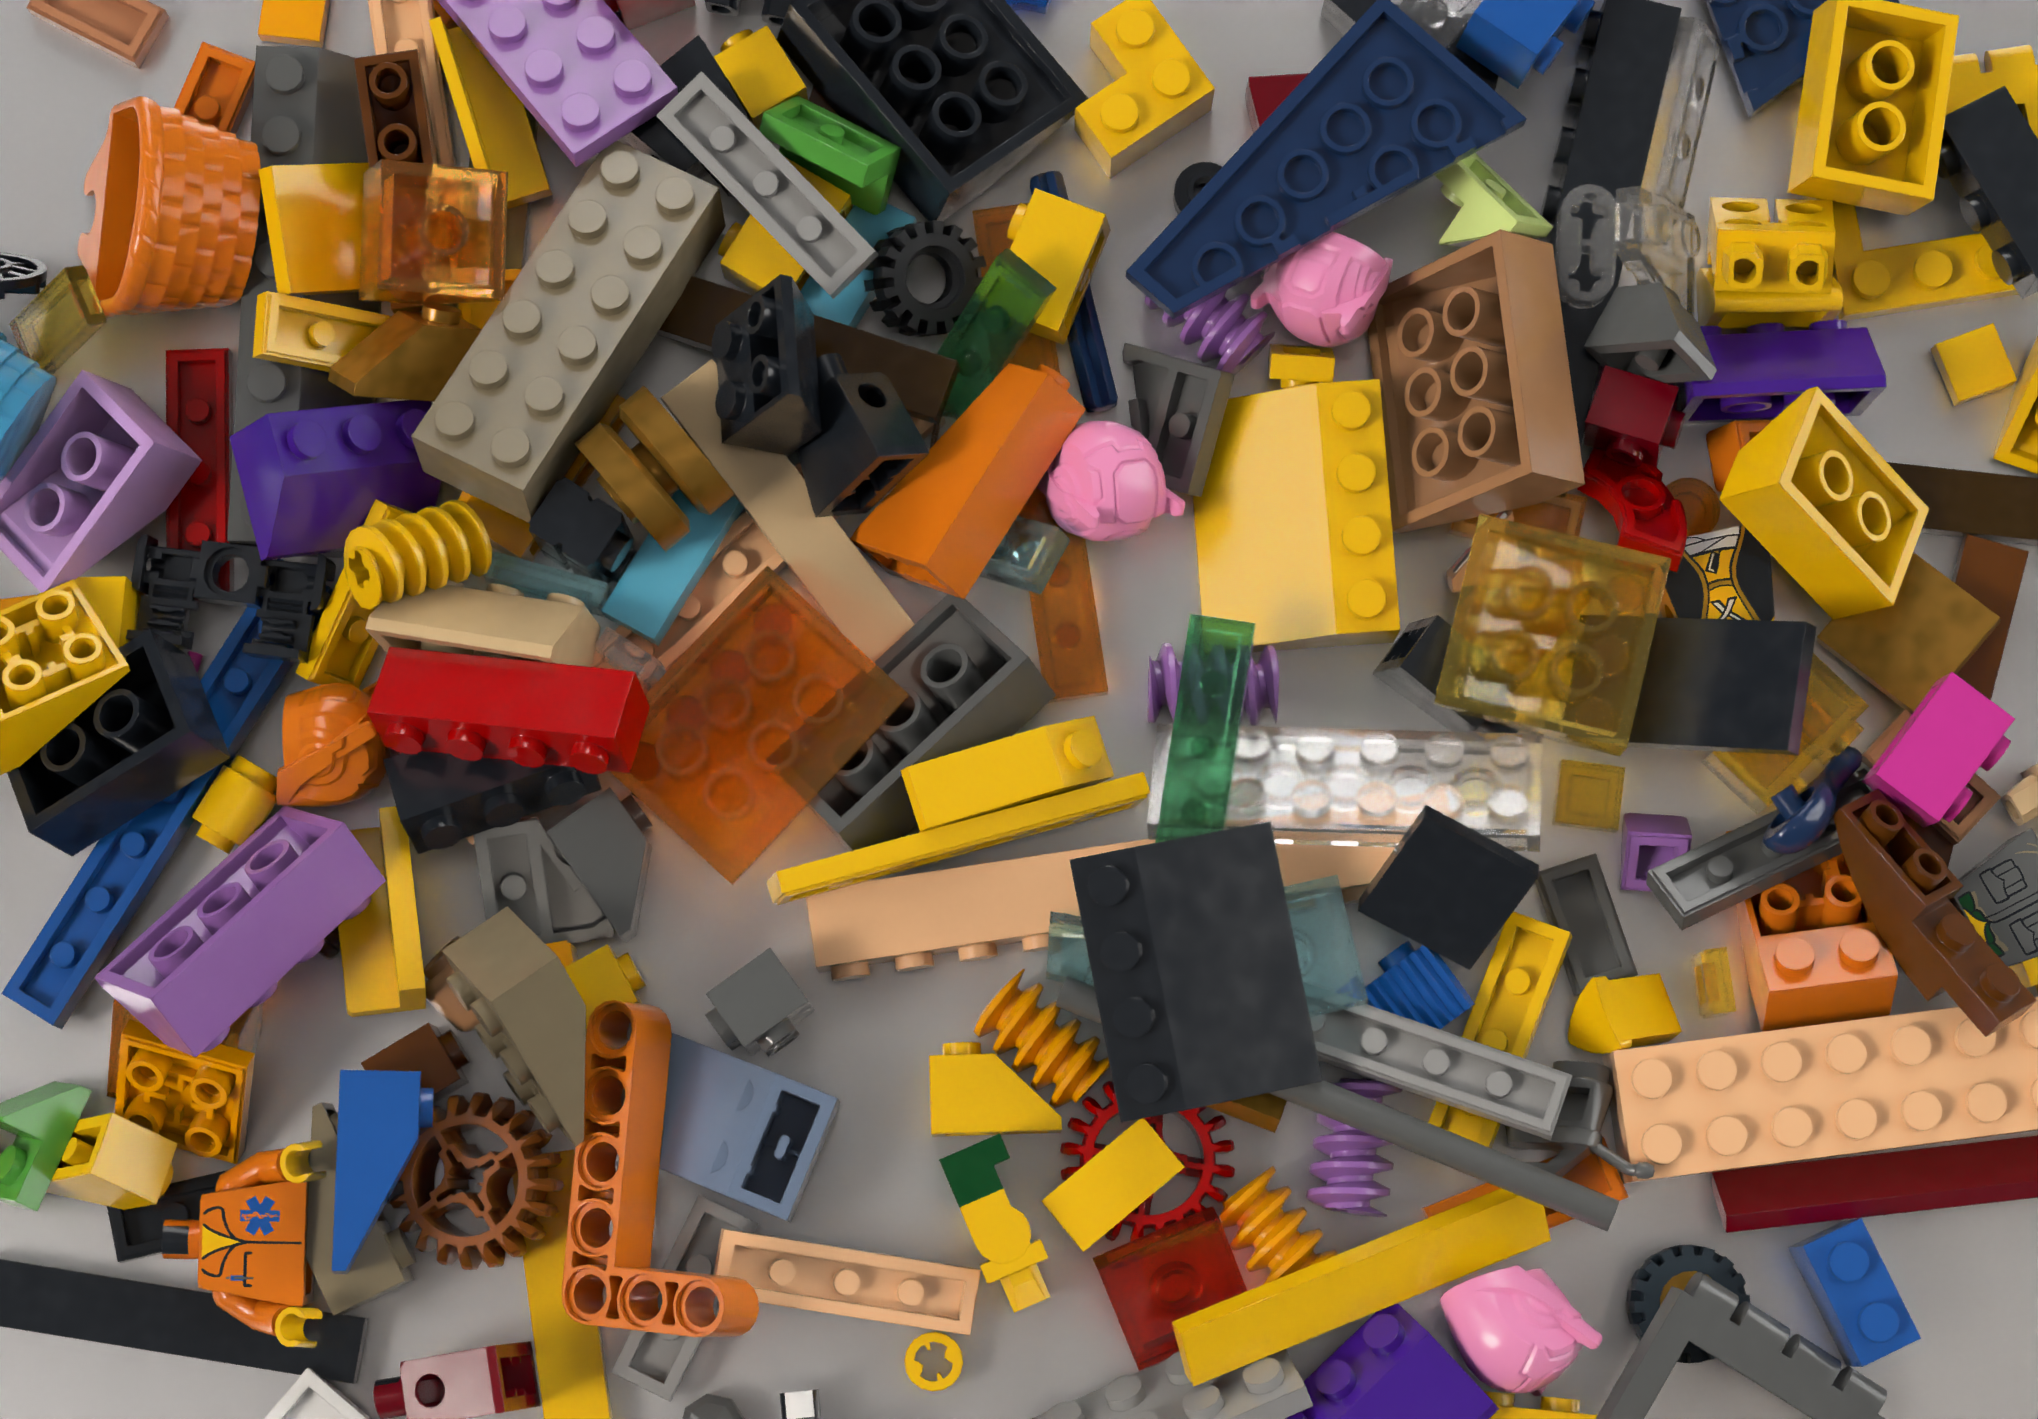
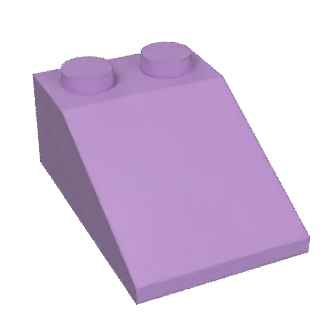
(89, 481)

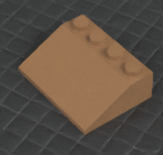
(1475, 384)

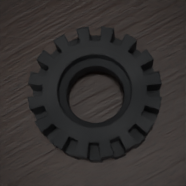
(890, 277)

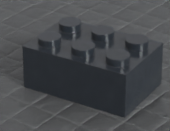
(122, 751)

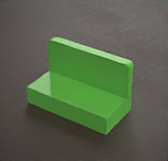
(834, 150)

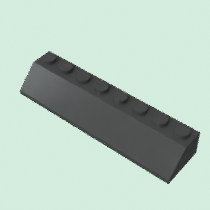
(300, 116)

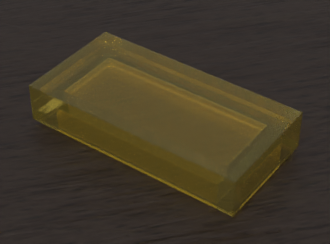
(59, 319)

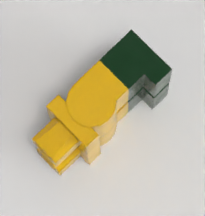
(996, 1227)

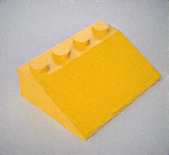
(1300, 518)

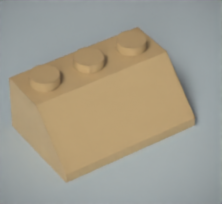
(489, 624)

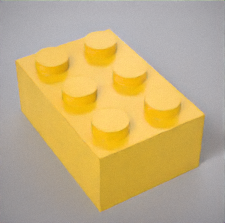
(1873, 104)

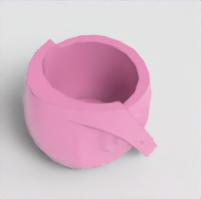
(1326, 290)
(1107, 483)
(1516, 1329)

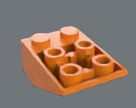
(1815, 951)

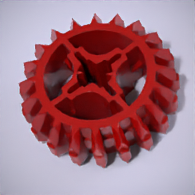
(1202, 1168)

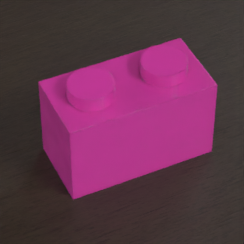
(1940, 751)

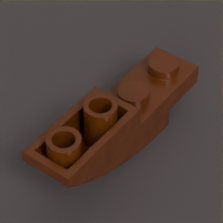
(396, 115)
(1909, 902)

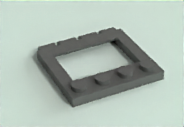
(1747, 1343)

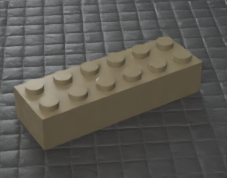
(570, 330)

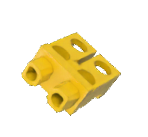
(1769, 256)

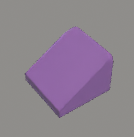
(1649, 842)

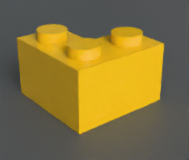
(1153, 90)

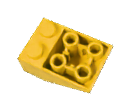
(51, 668)

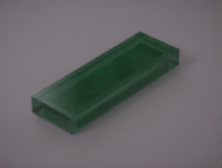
(994, 325)

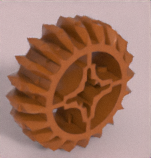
(459, 1158)

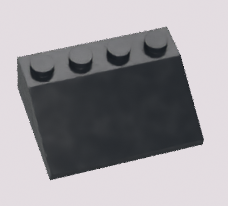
(940, 79)
(1195, 971)

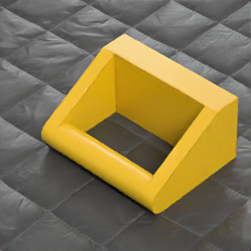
(1739, 310)

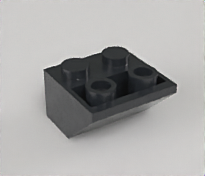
(768, 371)

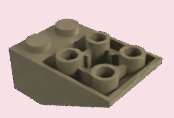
(525, 1017)

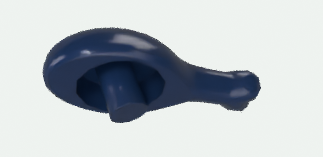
(1807, 813)

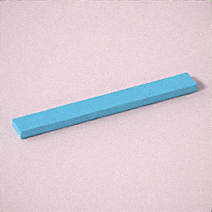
(662, 581)

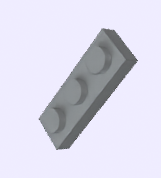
(659, 1359)

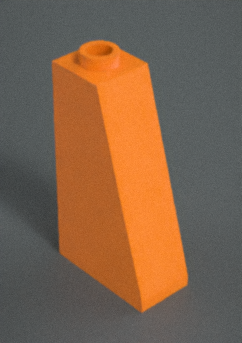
(973, 483)

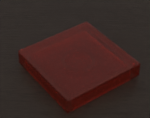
(1167, 1279)

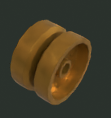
(654, 469)

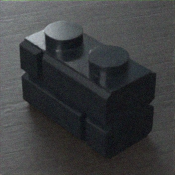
(583, 533)

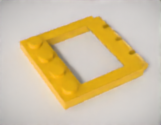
(1940, 269)

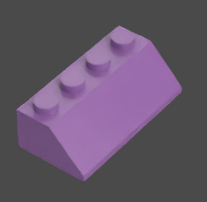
(242, 929)

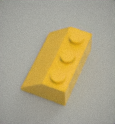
(1826, 507)

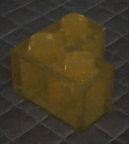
(1826, 733)

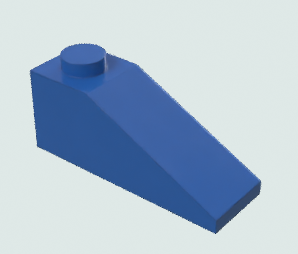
(375, 1141)

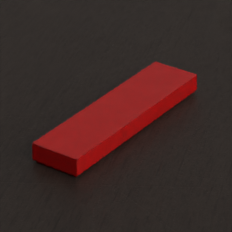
(202, 416)

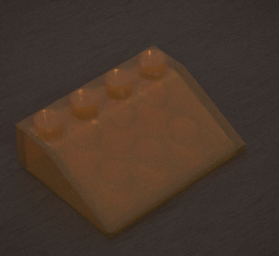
(755, 724)

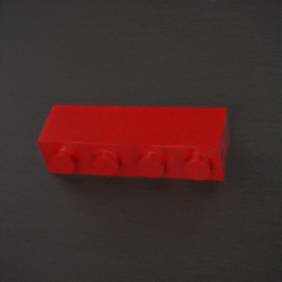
(509, 710)

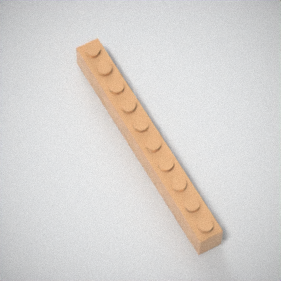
(1003, 904)

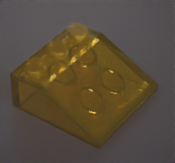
(1552, 634)

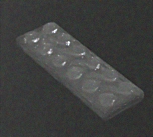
(1375, 783)

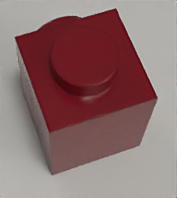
(1633, 418)

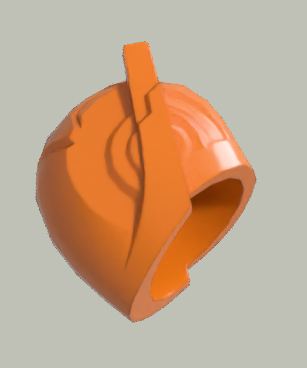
(329, 747)

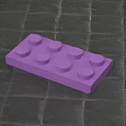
(568, 67)

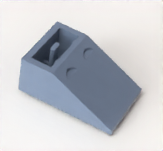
(741, 1128)

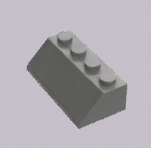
(963, 692)

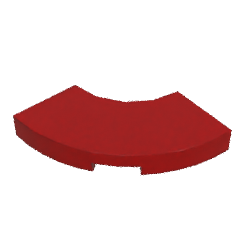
(1641, 506)

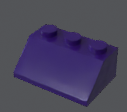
(1772, 367)
(321, 470)
(1393, 1373)

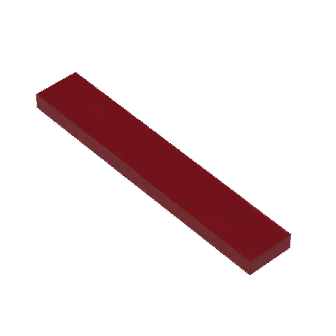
(1877, 1184)

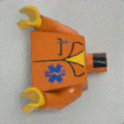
(255, 1242)

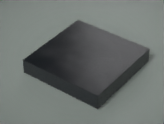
(1448, 887)

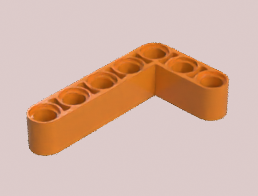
(631, 1193)

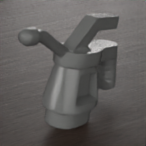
(1579, 1124)

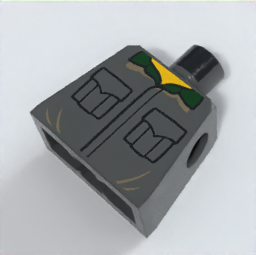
(2003, 898)

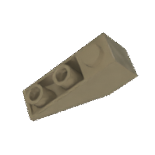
(386, 1252)

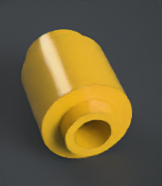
(236, 804)

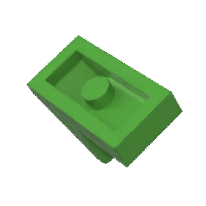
(42, 1128)

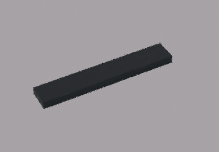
(168, 1321)

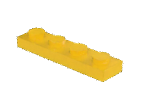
(1509, 1006)

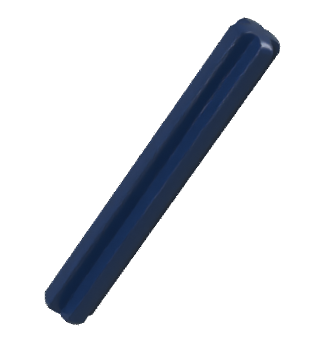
(1085, 335)

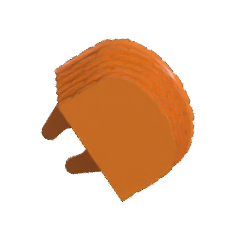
(169, 212)

